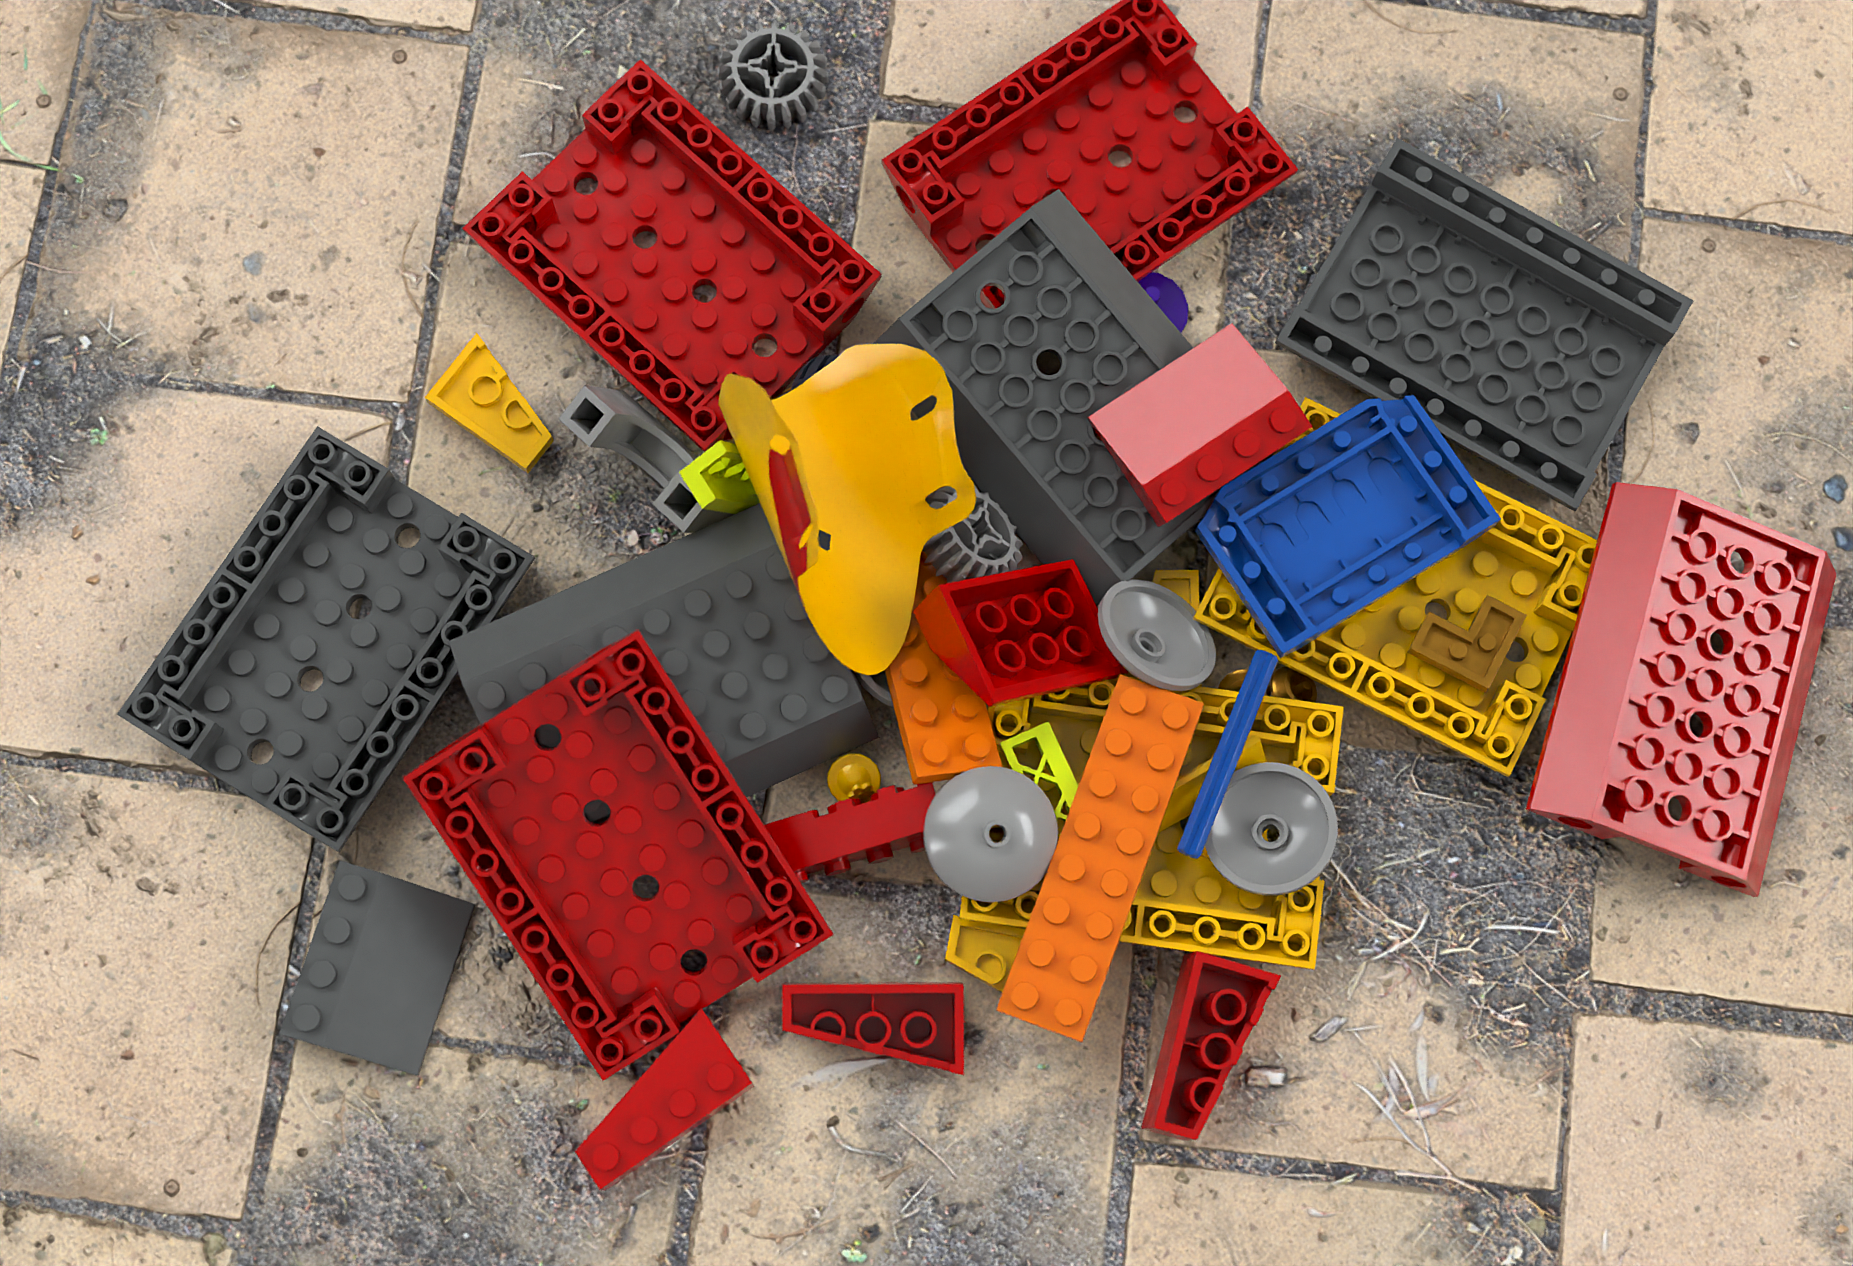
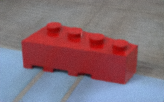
(854, 831)
(885, 1018)
(1203, 1040)
(672, 1097)

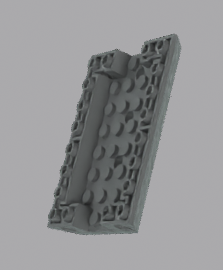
(1029, 431)
(285, 610)

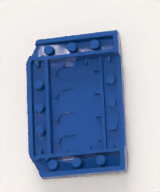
(1343, 519)

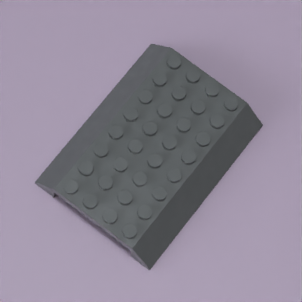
(1487, 317)
(722, 629)

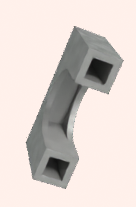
(619, 423)

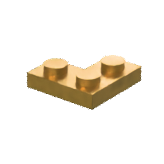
(1471, 654)

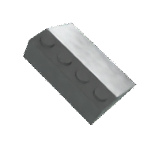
(378, 968)

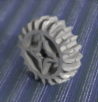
(741, 70)
(975, 546)

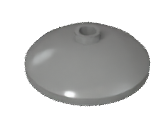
(1156, 635)
(1279, 799)
(960, 841)

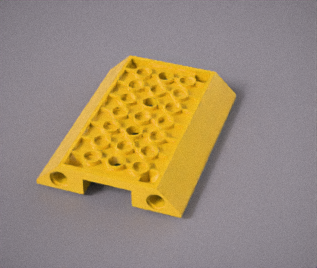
(1519, 561)
(1184, 898)

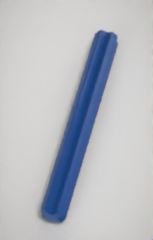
(1227, 754)

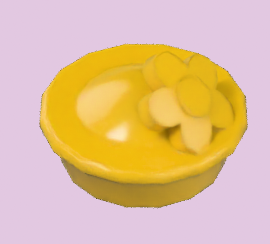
(853, 777)

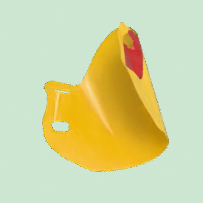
(857, 467)

